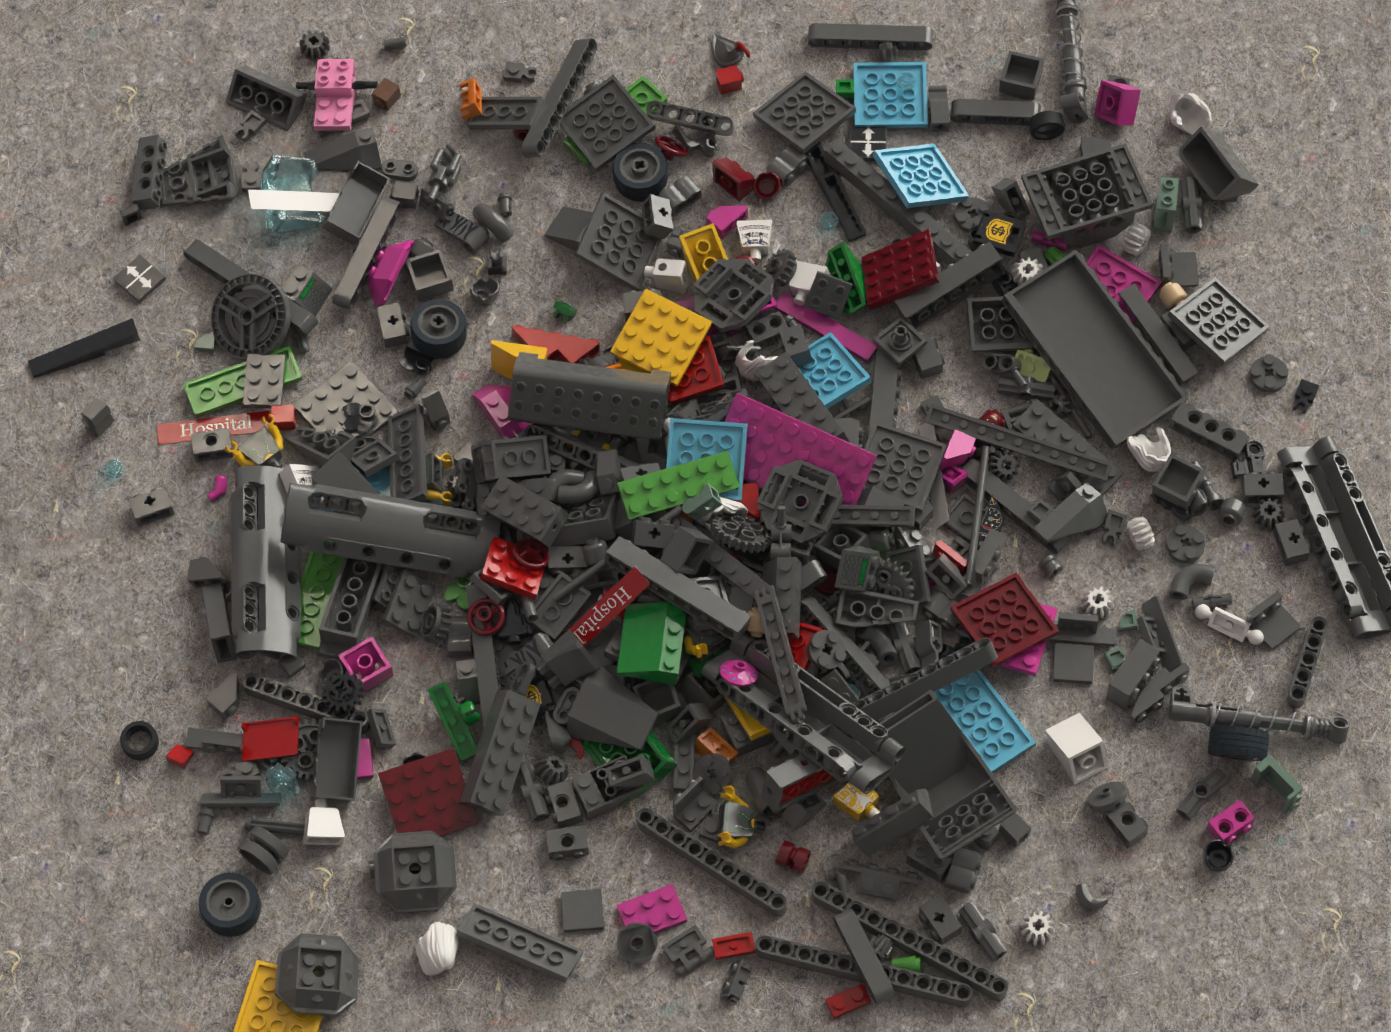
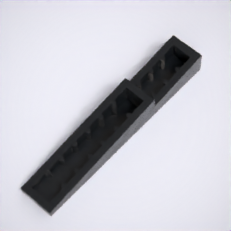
(835, 193)
(85, 349)

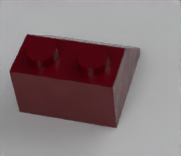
(732, 178)

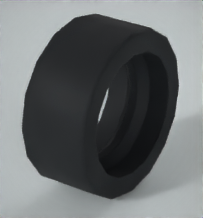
(1046, 125)
(131, 729)

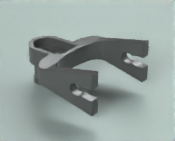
(706, 144)

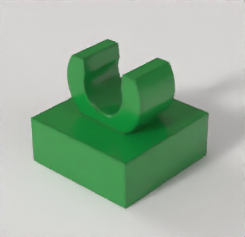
(845, 88)
(565, 309)

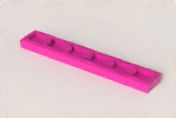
(823, 325)

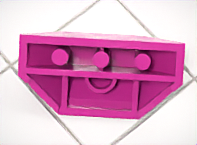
(387, 270)
(494, 403)

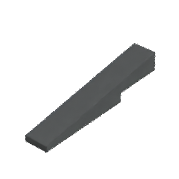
(1158, 335)

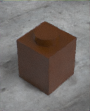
(386, 94)

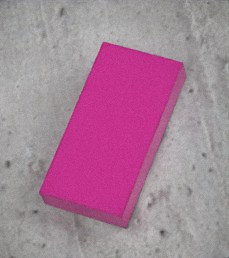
(365, 766)

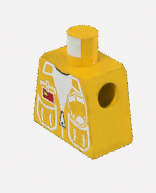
(856, 802)

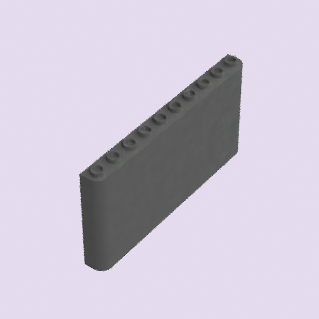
(1094, 349)

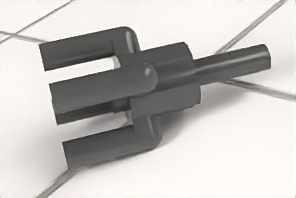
(441, 174)

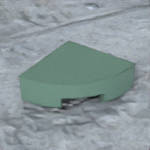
(206, 343)
(1128, 622)
(1114, 658)

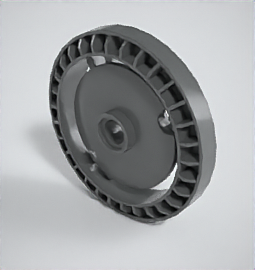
(247, 302)

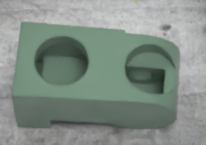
(703, 503)

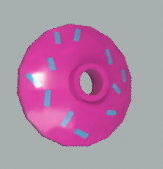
(738, 672)

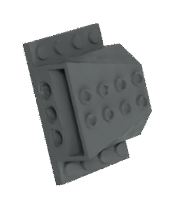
(1088, 196)

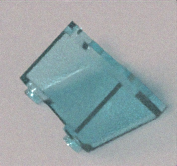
(295, 175)

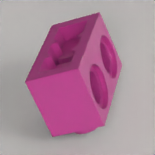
(1227, 820)

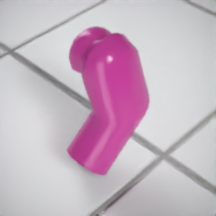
(220, 488)

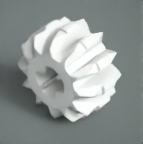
(1136, 239)
(1025, 266)
(1140, 533)
(1105, 602)
(1030, 924)

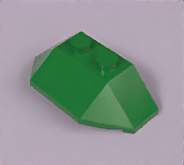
(846, 267)

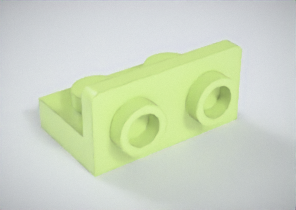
(1033, 365)

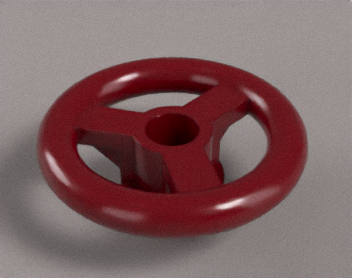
(669, 147)
(531, 552)
(480, 612)

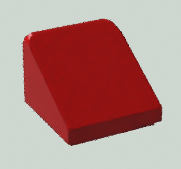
(179, 756)

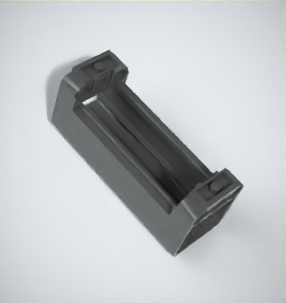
(589, 397)

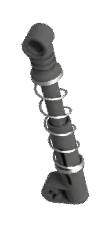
(1075, 101)
(1210, 714)

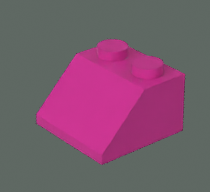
(1117, 102)
(367, 663)

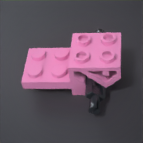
(335, 93)

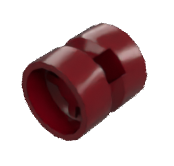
(793, 857)

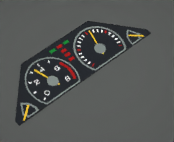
(992, 519)

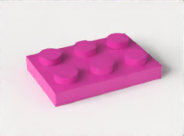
(657, 909)

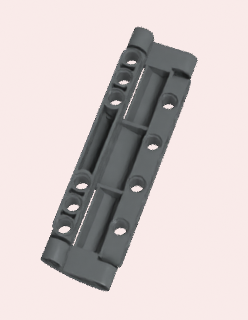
(389, 527)
(1341, 537)
(265, 564)
(817, 734)

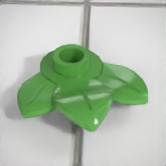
(457, 592)

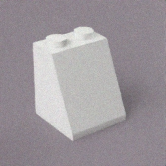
(1077, 748)

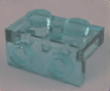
(280, 775)

